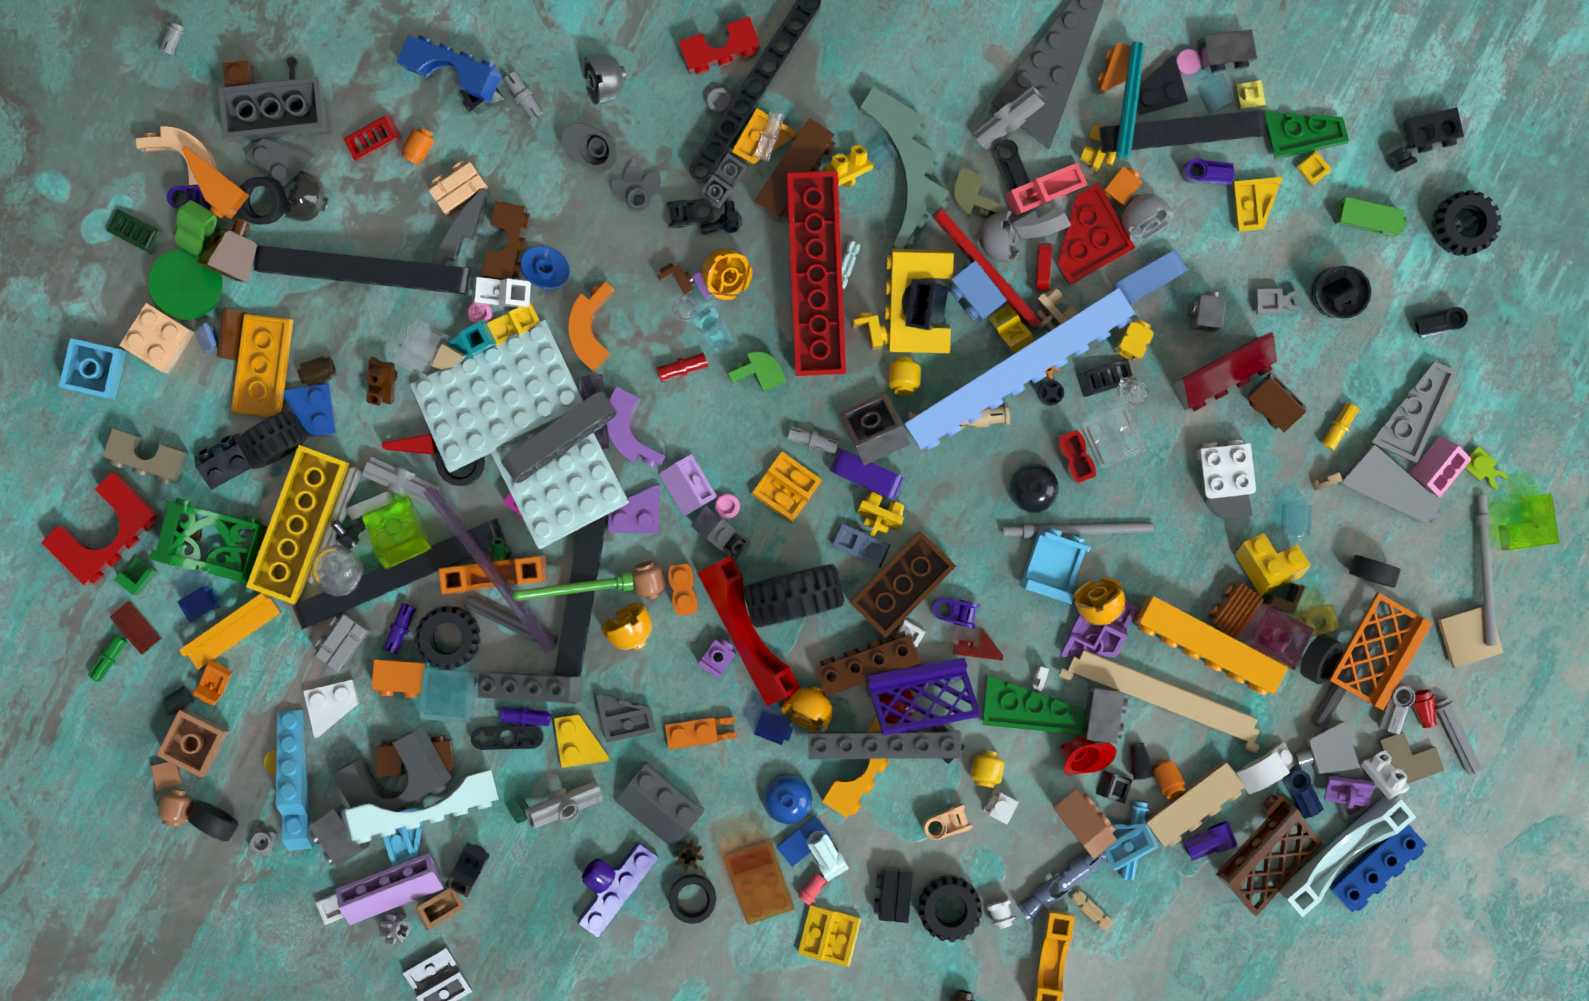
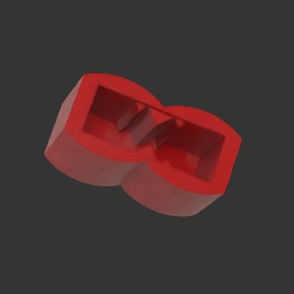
(1073, 450)

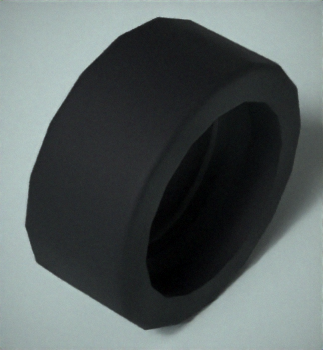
(279, 201)
(459, 481)
(1375, 571)
(1320, 658)
(212, 821)
(711, 896)

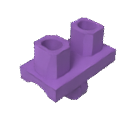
(1349, 791)

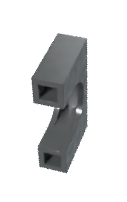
(424, 771)

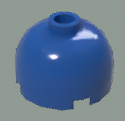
(787, 799)

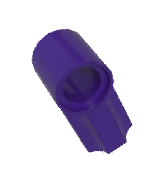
(1210, 172)
(1216, 839)

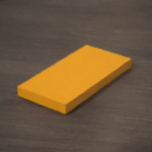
(262, 365)

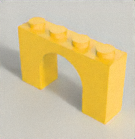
(904, 266)

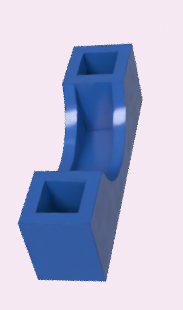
(424, 58)

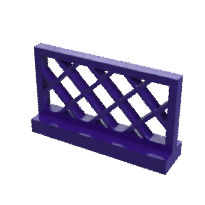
(917, 677)

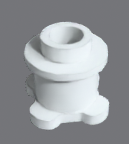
(1001, 913)

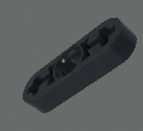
(488, 731)

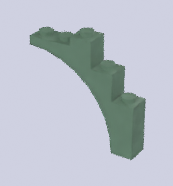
(901, 126)

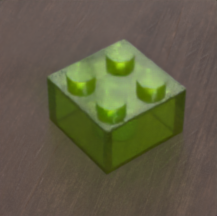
(396, 532)

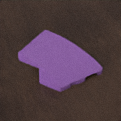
(1099, 639)

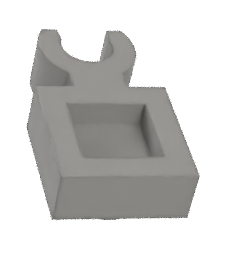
(1272, 301)

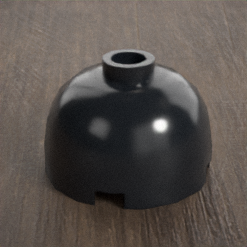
(1033, 488)

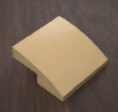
(1466, 637)

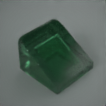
(517, 808)

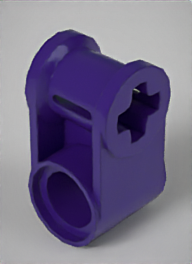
(192, 193)
(957, 612)

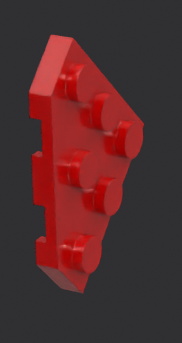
(1093, 237)

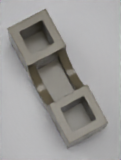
(124, 449)

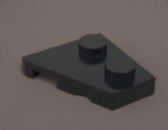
(1162, 89)

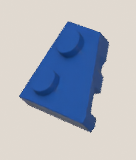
(313, 408)

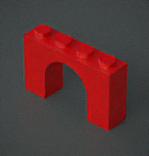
(134, 517)

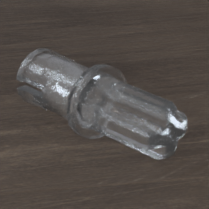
(769, 136)

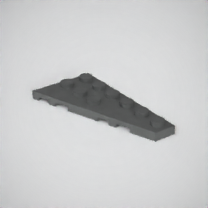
(1053, 68)

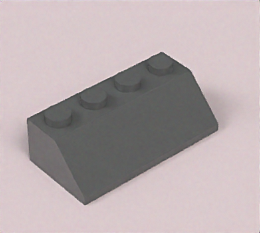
(272, 109)

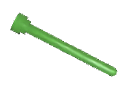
(622, 582)

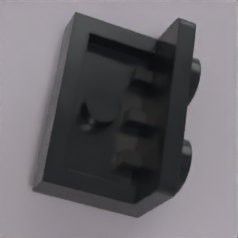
(221, 461)

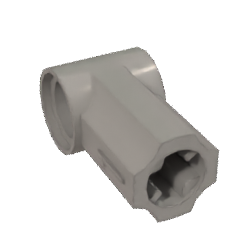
(1395, 711)

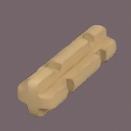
(1091, 910)

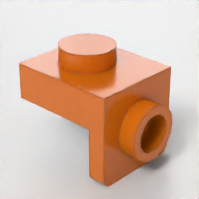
(213, 683)

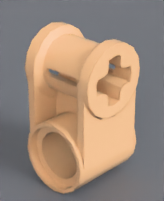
(948, 822)

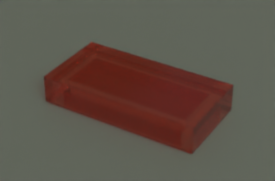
(135, 627)

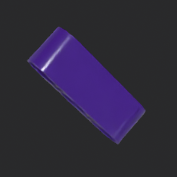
(868, 476)

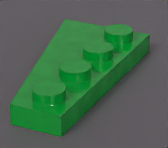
(1024, 709)

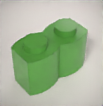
(194, 227)

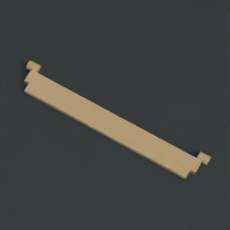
(1165, 696)

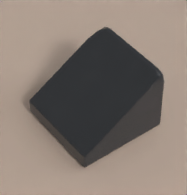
(177, 700)
(1114, 786)

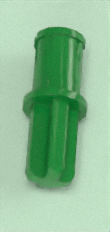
(107, 658)

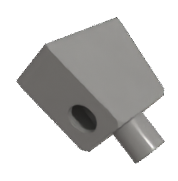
(1329, 750)

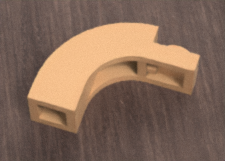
(176, 139)

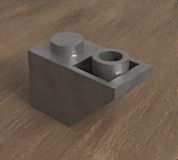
(720, 533)

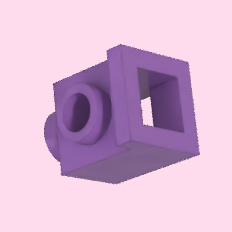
(712, 666)

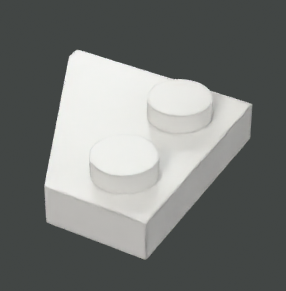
(329, 704)

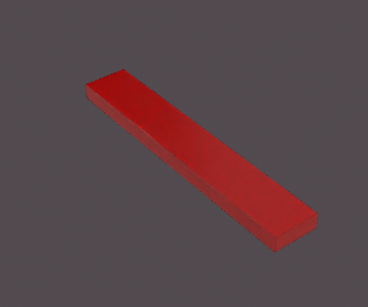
(974, 254)

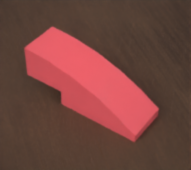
(1045, 189)

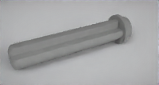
(1457, 735)

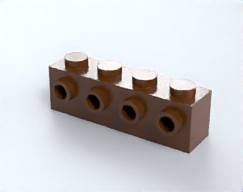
(801, 156)
(858, 665)

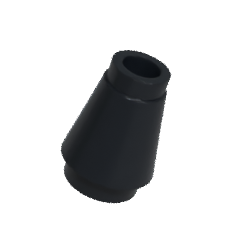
(1140, 762)

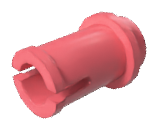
(812, 888)

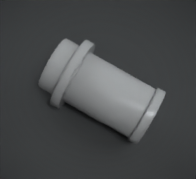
(171, 38)

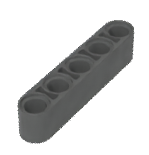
(559, 437)

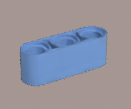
(1152, 276)

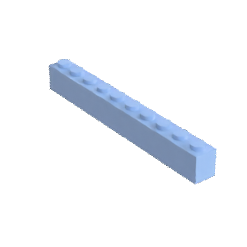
(1019, 369)

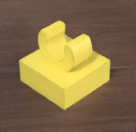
(1250, 95)

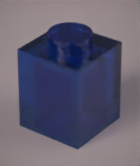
(199, 603)
(773, 727)

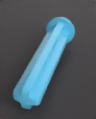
(1138, 817)

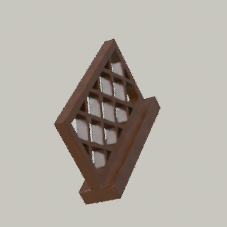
(1260, 847)

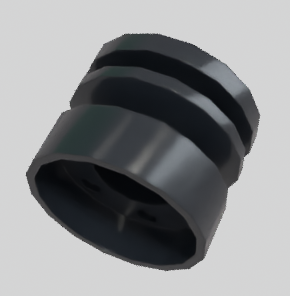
(1332, 275)

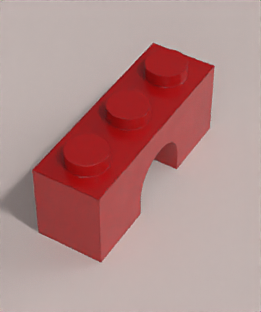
(701, 56)

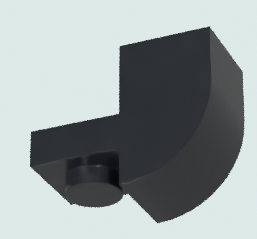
(467, 869)

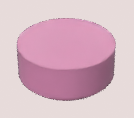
(1188, 62)
(479, 312)
(727, 506)

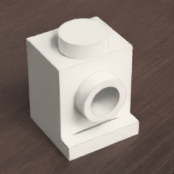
(1000, 806)

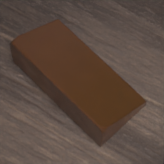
(230, 334)

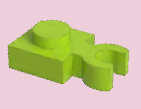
(1482, 466)

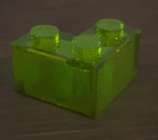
(1538, 524)

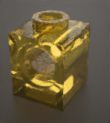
(1328, 615)

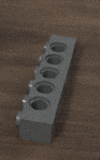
(876, 746)

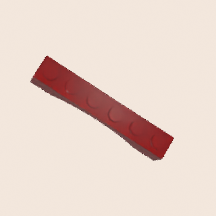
(725, 588)

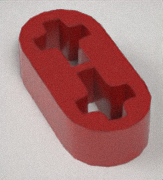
(1043, 266)

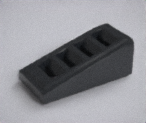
(1090, 382)

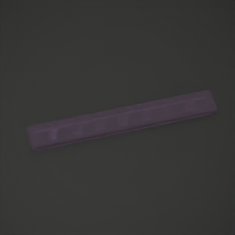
(488, 568)

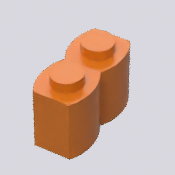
(684, 597)

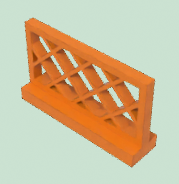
(1395, 665)

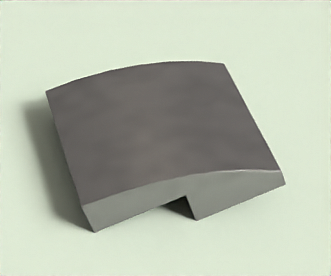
(437, 977)

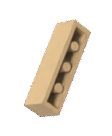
(1194, 804)

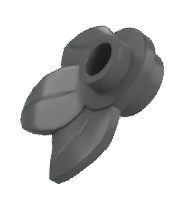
(634, 184)

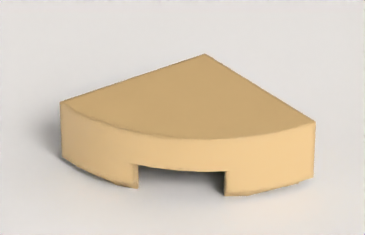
(447, 357)
(1327, 480)

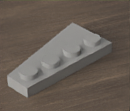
(1414, 418)

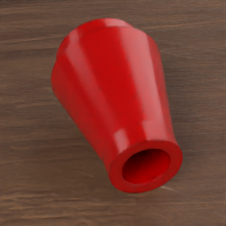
(1425, 707)

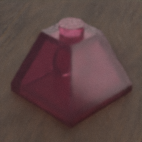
(1281, 637)

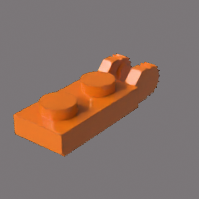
(697, 732)

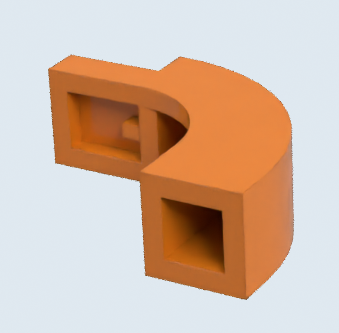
(580, 326)

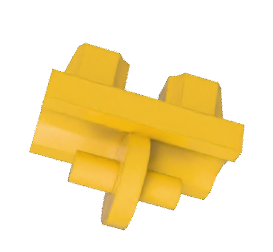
(1095, 157)
(850, 165)
(879, 518)

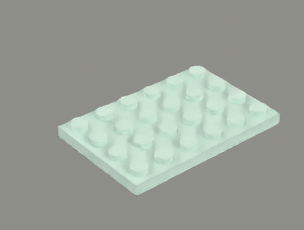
(497, 396)
(566, 491)

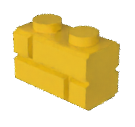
(1134, 340)

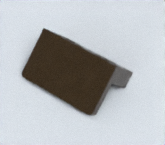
(1289, 604)

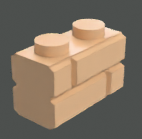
(457, 188)

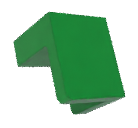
(136, 576)

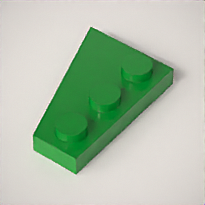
(1301, 134)

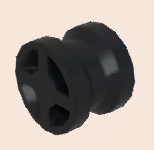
(1402, 158)
(1054, 389)

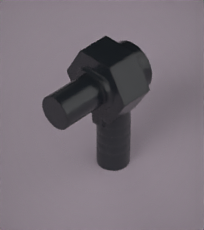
(729, 221)
(348, 536)

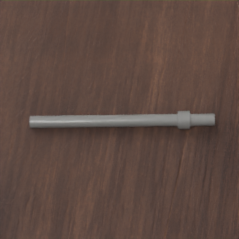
(1483, 520)
(1028, 530)

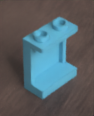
(1054, 564)

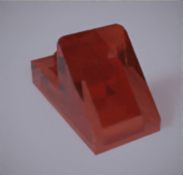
(985, 648)

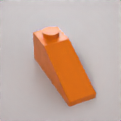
(216, 188)

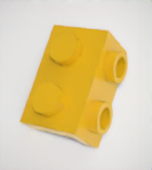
(876, 332)

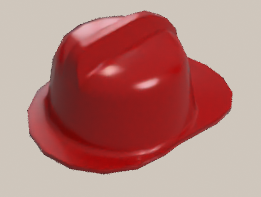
(1086, 756)

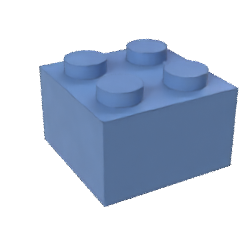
(976, 292)

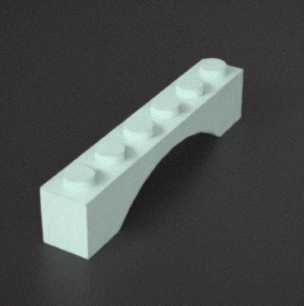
(470, 791)
(1314, 879)

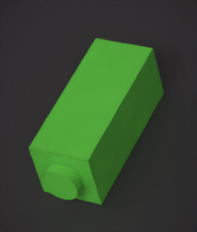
(1371, 217)

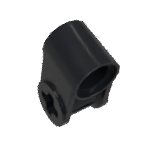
(688, 213)

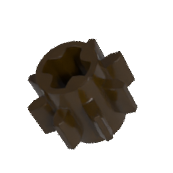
(694, 852)

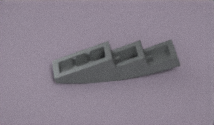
(463, 227)

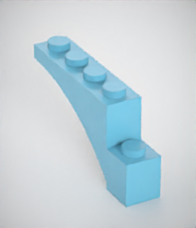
(291, 781)

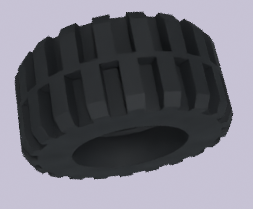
(794, 596)

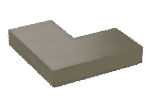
(1414, 765)

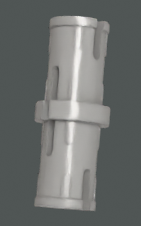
(523, 96)
(813, 439)

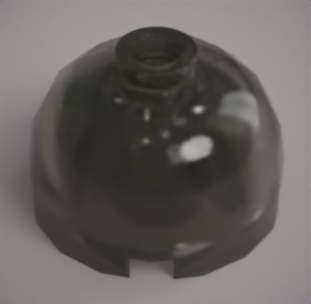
(306, 198)

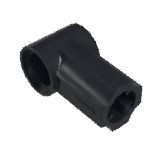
(1012, 167)
(1439, 322)

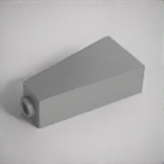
(1386, 483)

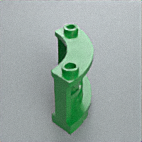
(230, 568)

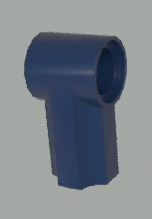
(1303, 794)

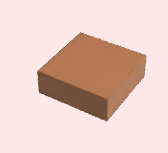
(166, 775)

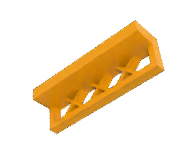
(231, 630)

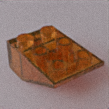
(758, 881)

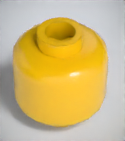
(904, 376)
(987, 769)

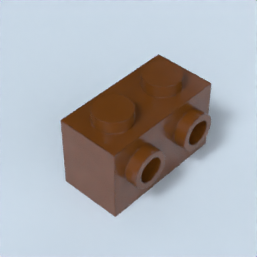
(1276, 402)

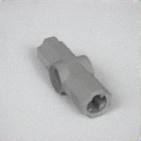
(1009, 117)
(397, 480)
(563, 804)

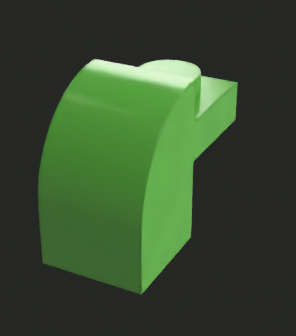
(765, 368)

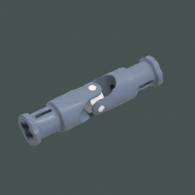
(1073, 874)

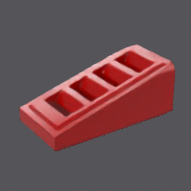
(390, 127)
(418, 444)

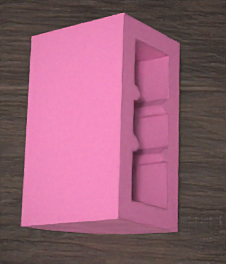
(1440, 466)

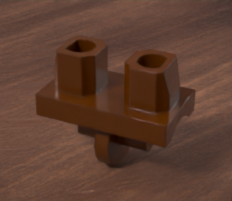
(381, 382)

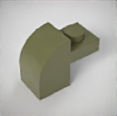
(966, 194)

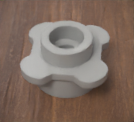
(255, 844)

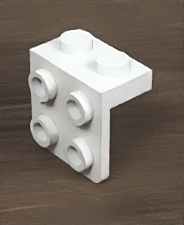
(1227, 469)

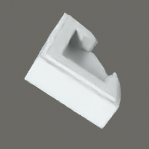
(1039, 678)

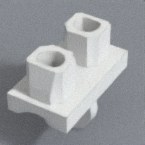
(1385, 776)

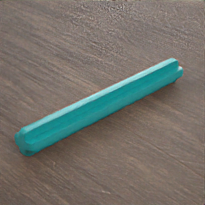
(1130, 100)

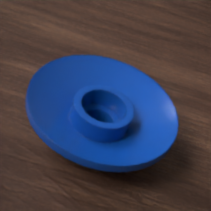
(546, 260)

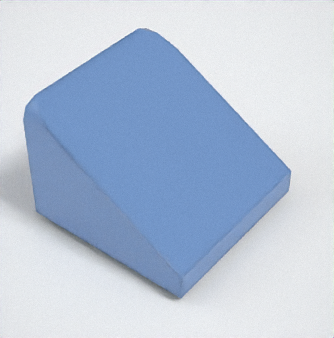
(207, 338)

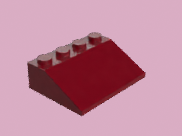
(1226, 371)

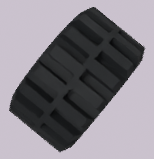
(1446, 229)
(271, 439)
(427, 645)
(959, 928)

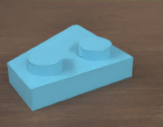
(404, 843)
(1131, 844)

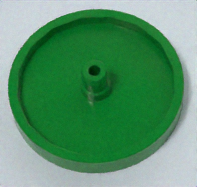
(183, 286)

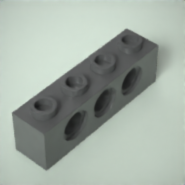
(530, 687)

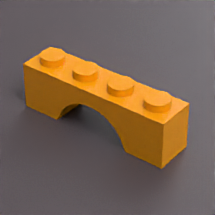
(845, 794)
(1053, 954)

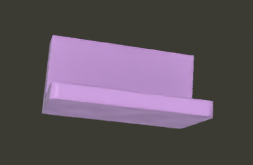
(687, 485)

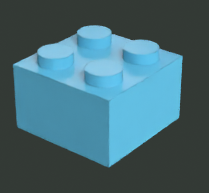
(92, 369)

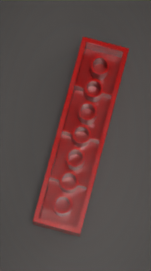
(816, 272)

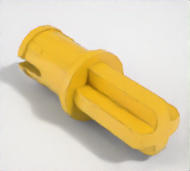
(1340, 426)

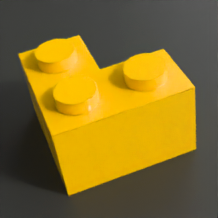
(1267, 568)

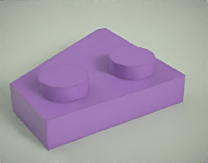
(639, 515)

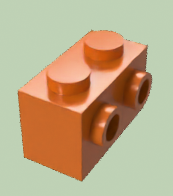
(398, 676)

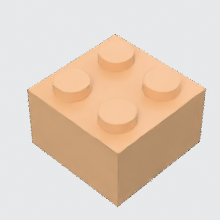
(157, 338)

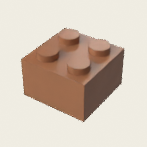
(193, 742)
(1083, 820)

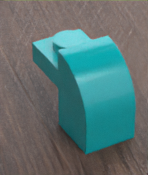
(473, 340)

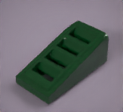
(150, 241)

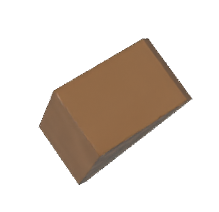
(439, 908)

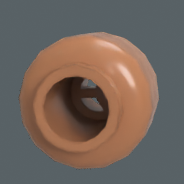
(648, 580)
(174, 807)

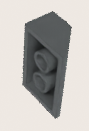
(660, 805)

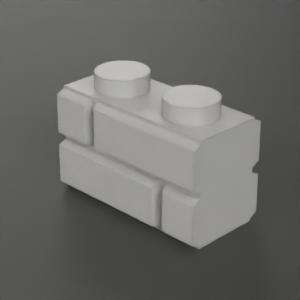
(341, 641)

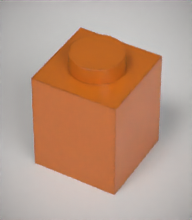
(1123, 186)

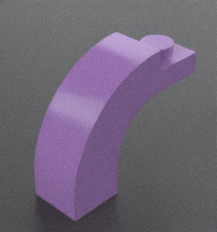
(621, 432)

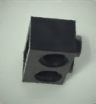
(1431, 124)

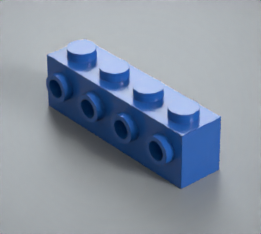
(1376, 867)

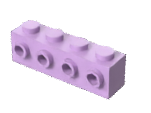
(389, 889)

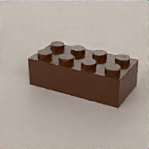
(902, 584)

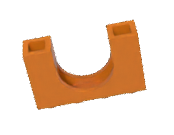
(472, 577)

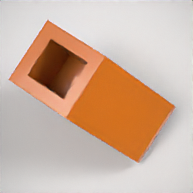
(1116, 70)

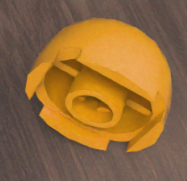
(726, 273)
(1100, 601)
(629, 628)
(809, 708)

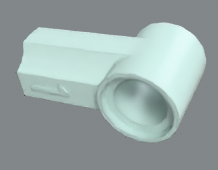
(829, 859)

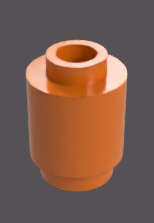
(417, 145)
(1169, 779)

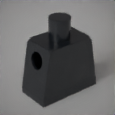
(926, 304)

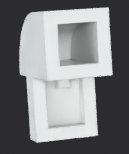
(501, 292)
(1267, 769)

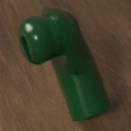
(500, 550)

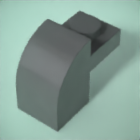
(1230, 507)

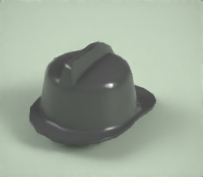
(589, 146)

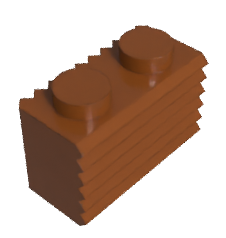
(1235, 609)

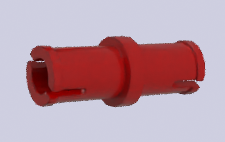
(682, 367)

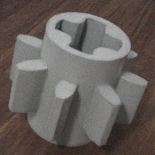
(394, 928)

